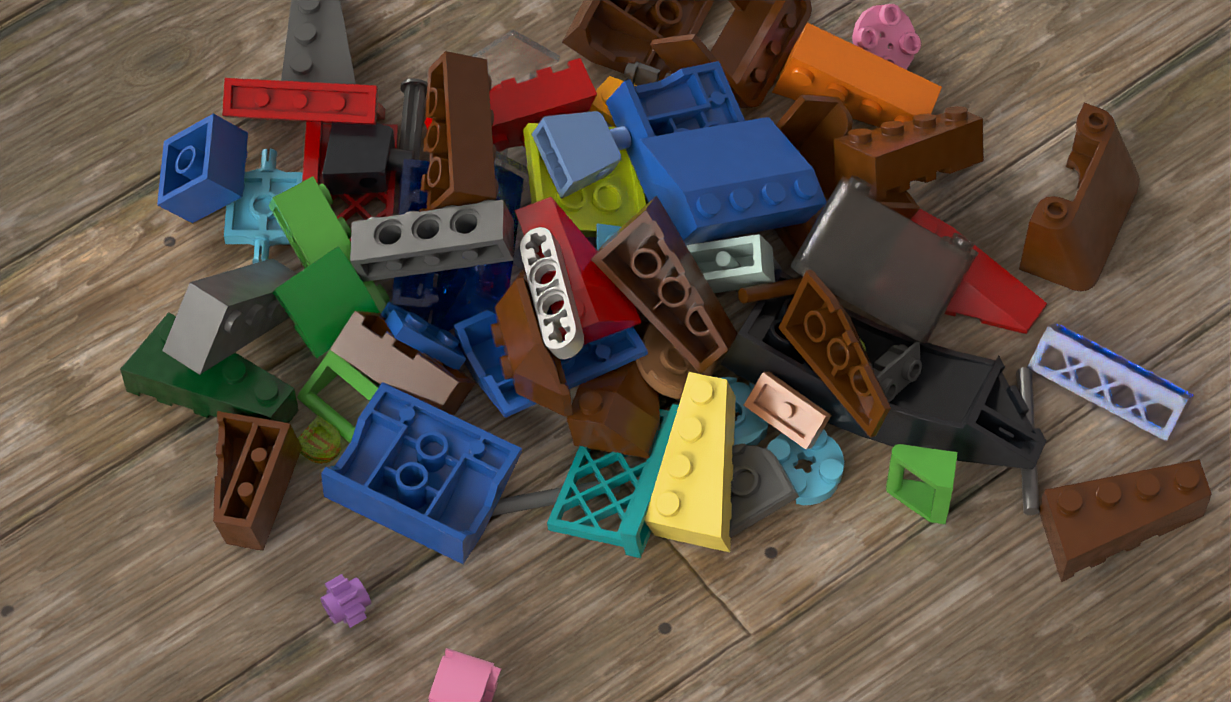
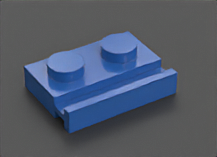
(423, 336)

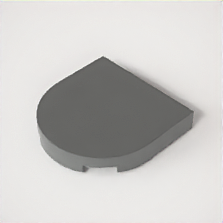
(757, 486)

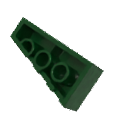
(228, 387)

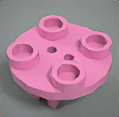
(895, 31)

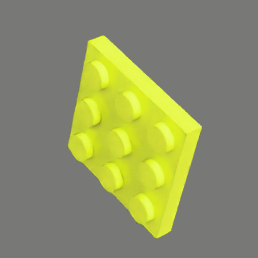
(606, 201)

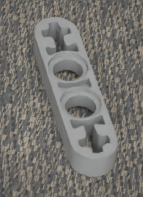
(556, 290)

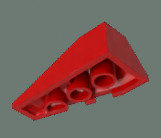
(988, 288)
(599, 302)

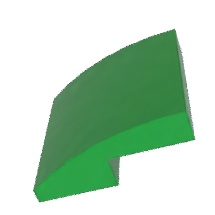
(324, 299)

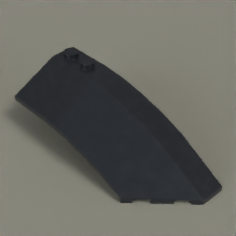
(952, 406)

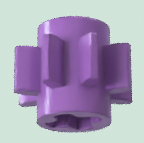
(345, 600)

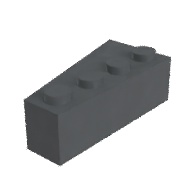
(317, 44)
(226, 314)

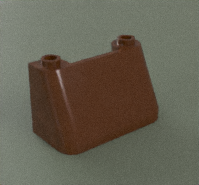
(1074, 239)

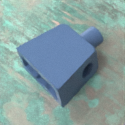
(579, 149)

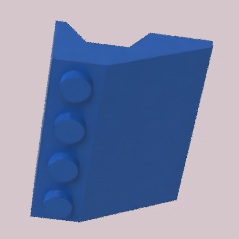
(679, 103)
(732, 179)
(590, 362)
(422, 473)

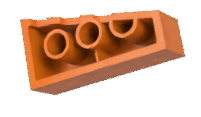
(864, 82)

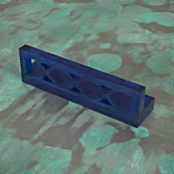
(1116, 367)

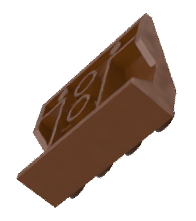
(622, 30)

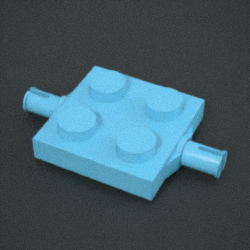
(250, 217)

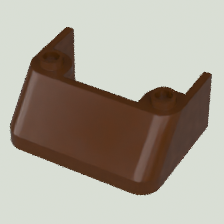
(748, 48)

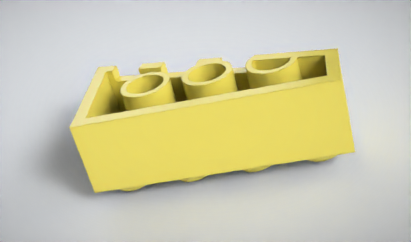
(696, 471)

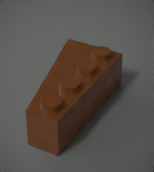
(459, 133)
(910, 150)
(667, 285)
(1119, 512)

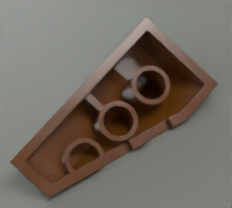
(833, 349)
(617, 411)

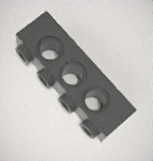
(432, 240)

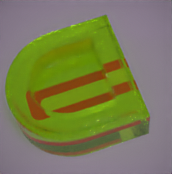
(320, 441)

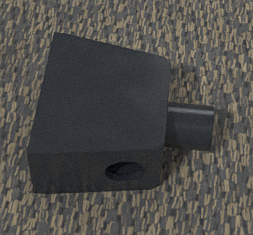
(361, 158)

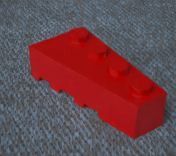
(536, 98)

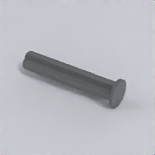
(412, 116)

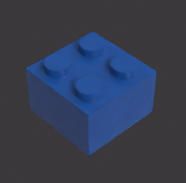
(203, 168)

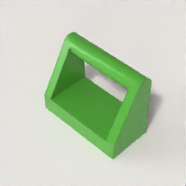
(328, 369)
(935, 468)

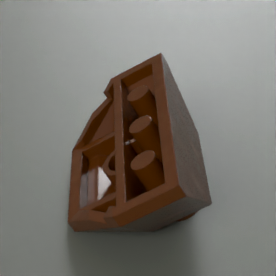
(527, 359)

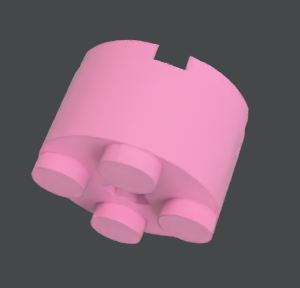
(464, 679)

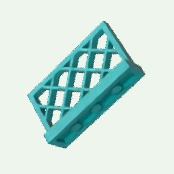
(633, 530)

